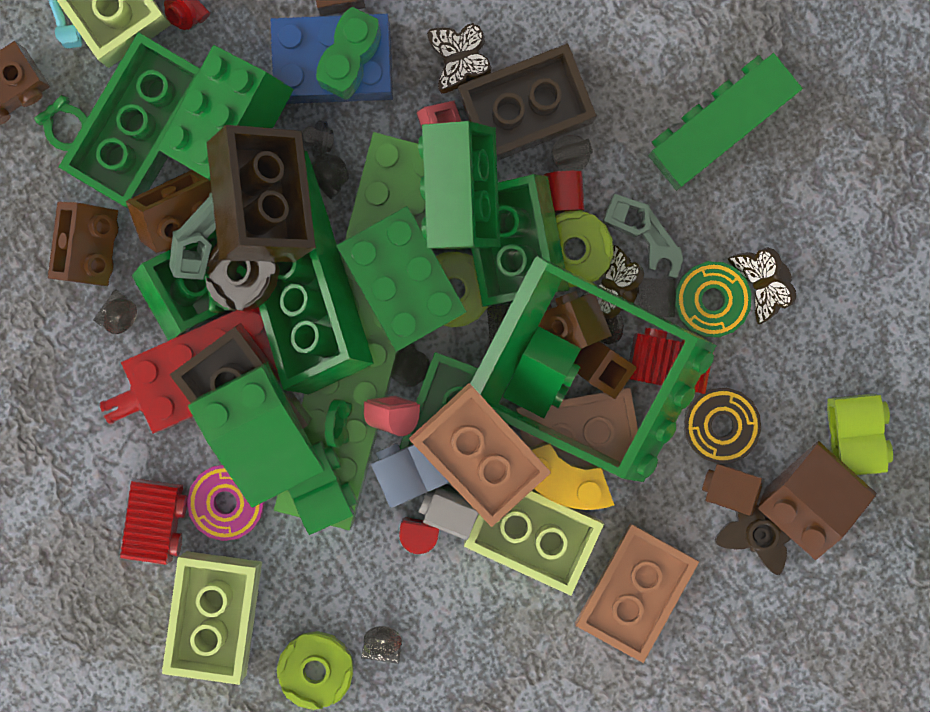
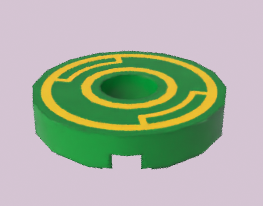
(735, 297)

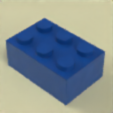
(301, 42)

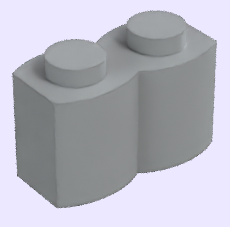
(448, 511)

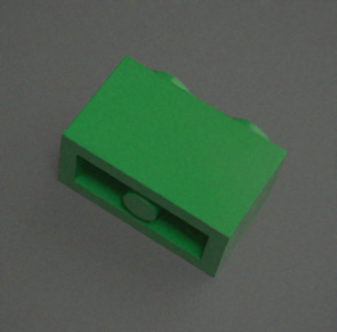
(542, 371)

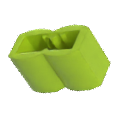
(858, 432)

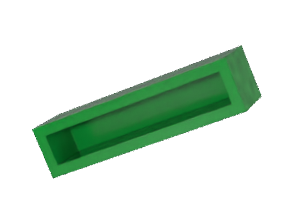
(724, 121)

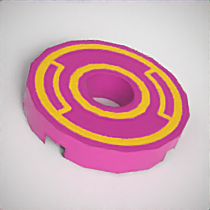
(209, 517)

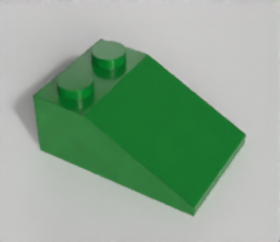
(175, 302)
(256, 435)

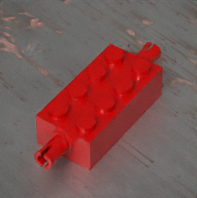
(149, 372)

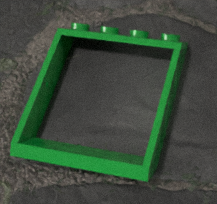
(515, 335)

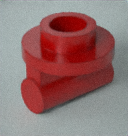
(185, 13)

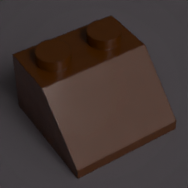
(816, 500)

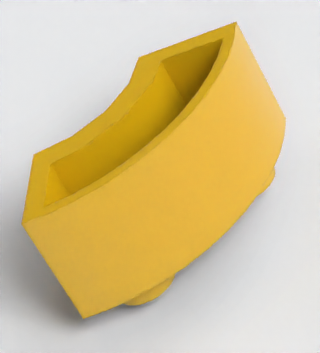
(572, 484)

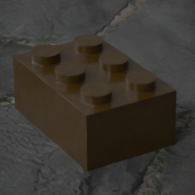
(530, 101)
(260, 194)
(224, 361)

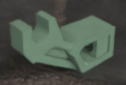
(196, 229)
(658, 240)

